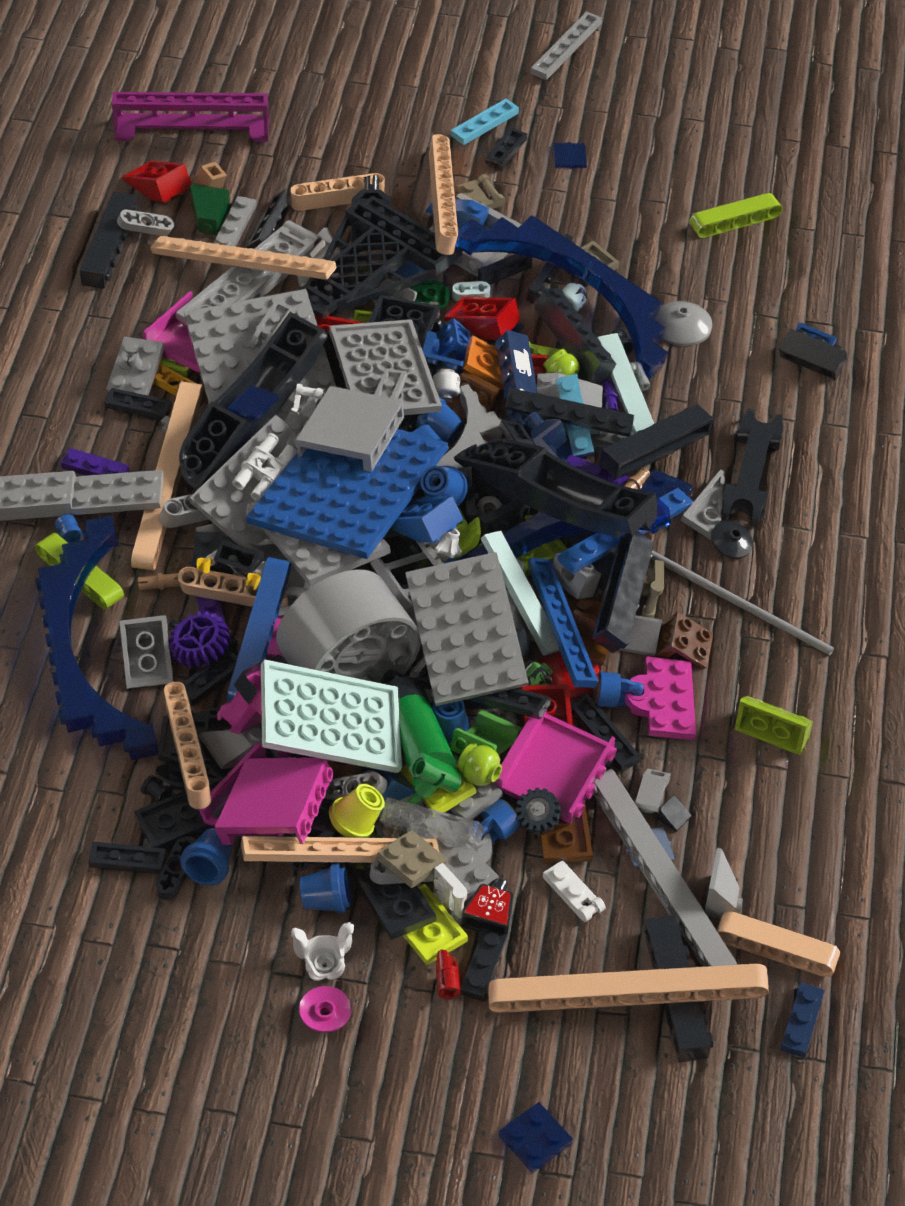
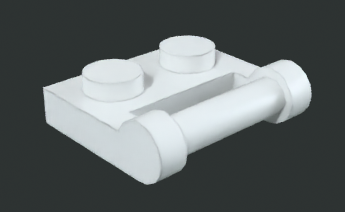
(449, 892)

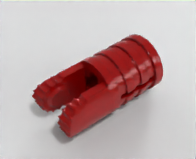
(447, 975)

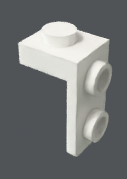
(322, 247)

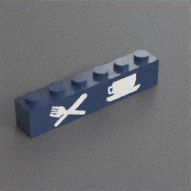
(516, 368)

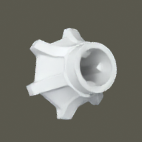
(447, 545)

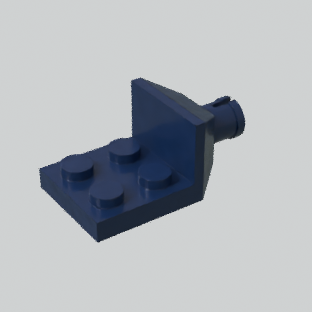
(546, 433)

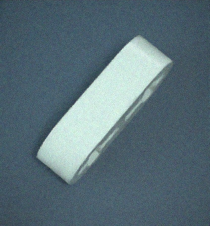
(470, 289)

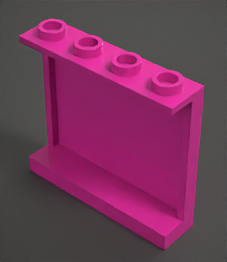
(174, 335)
(558, 759)
(275, 797)

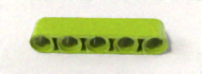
(735, 215)
(98, 586)

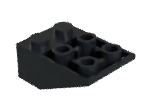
(401, 548)

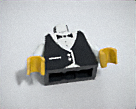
(235, 561)

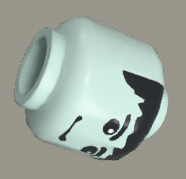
(575, 294)

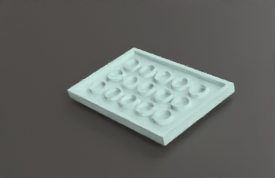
(330, 716)

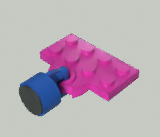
(660, 695)

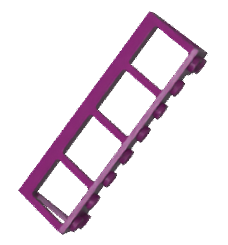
(175, 101)

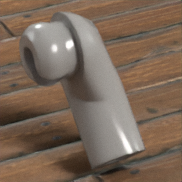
(640, 376)

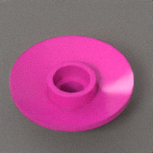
(325, 1000)

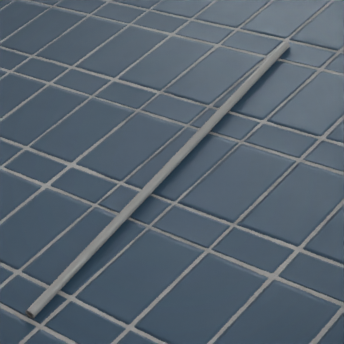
(751, 608)

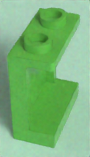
(489, 732)

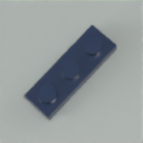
(802, 1020)

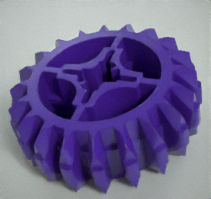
(199, 639)

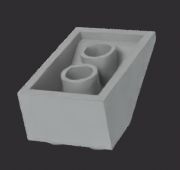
(146, 652)

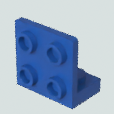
(453, 337)
(430, 352)

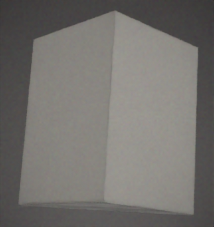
(644, 636)

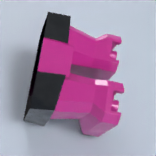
(246, 706)

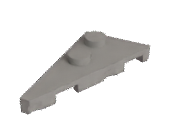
(706, 509)

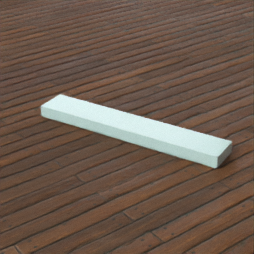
(627, 384)
(522, 593)

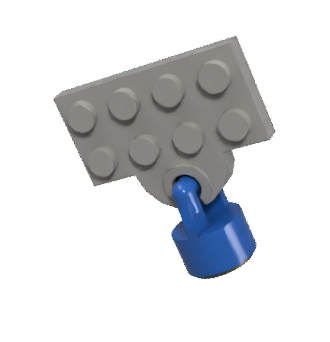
(470, 865)

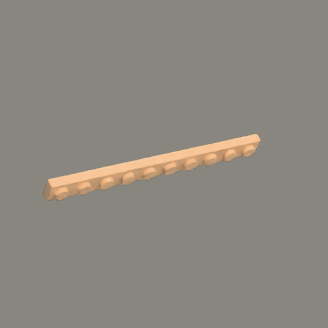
(244, 257)

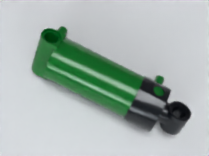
(422, 739)

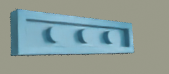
(484, 121)
(579, 436)

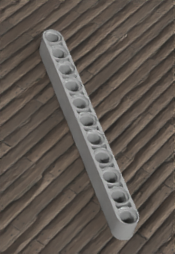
(661, 872)

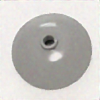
(684, 323)

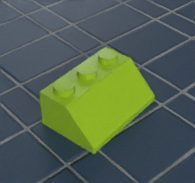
(773, 724)

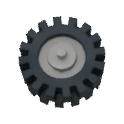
(538, 810)

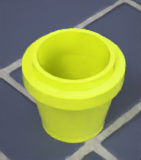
(357, 812)

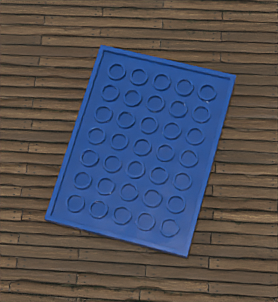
(339, 503)

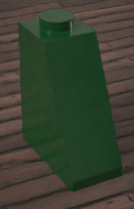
(209, 207)

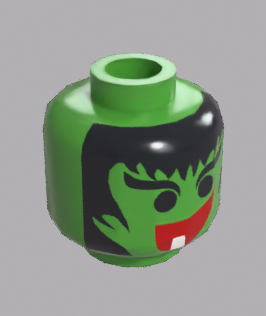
(538, 674)

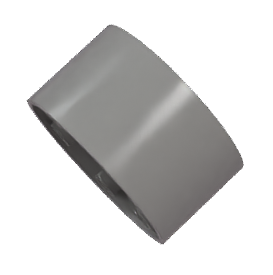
(349, 628)

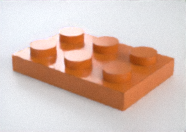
(483, 361)

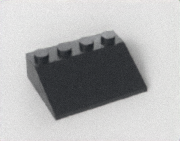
(396, 309)

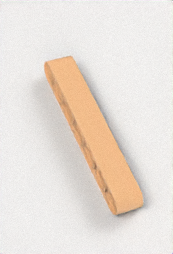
(187, 745)

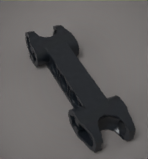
(746, 494)

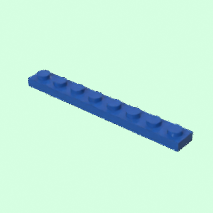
(600, 544)
(562, 623)

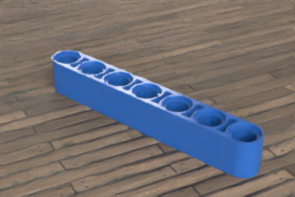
(262, 618)

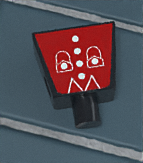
(489, 908)

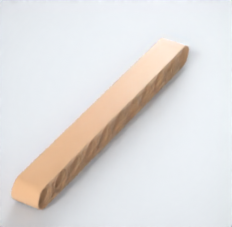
(443, 195)
(182, 419)
(628, 988)

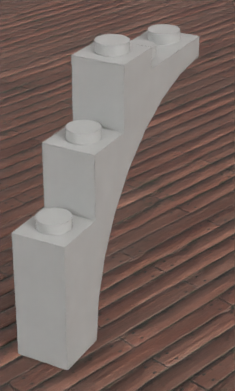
(479, 427)

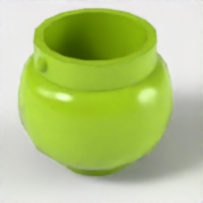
(562, 363)
(479, 764)

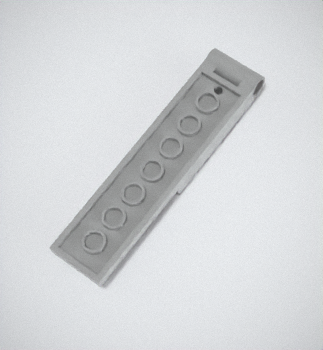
(246, 283)
(65, 493)

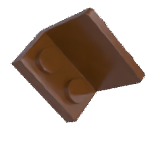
(486, 393)
(586, 626)
(686, 638)

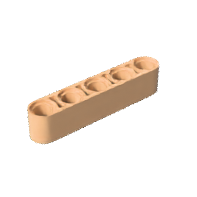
(329, 192)
(221, 589)
(778, 944)

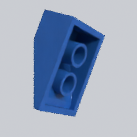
(428, 518)

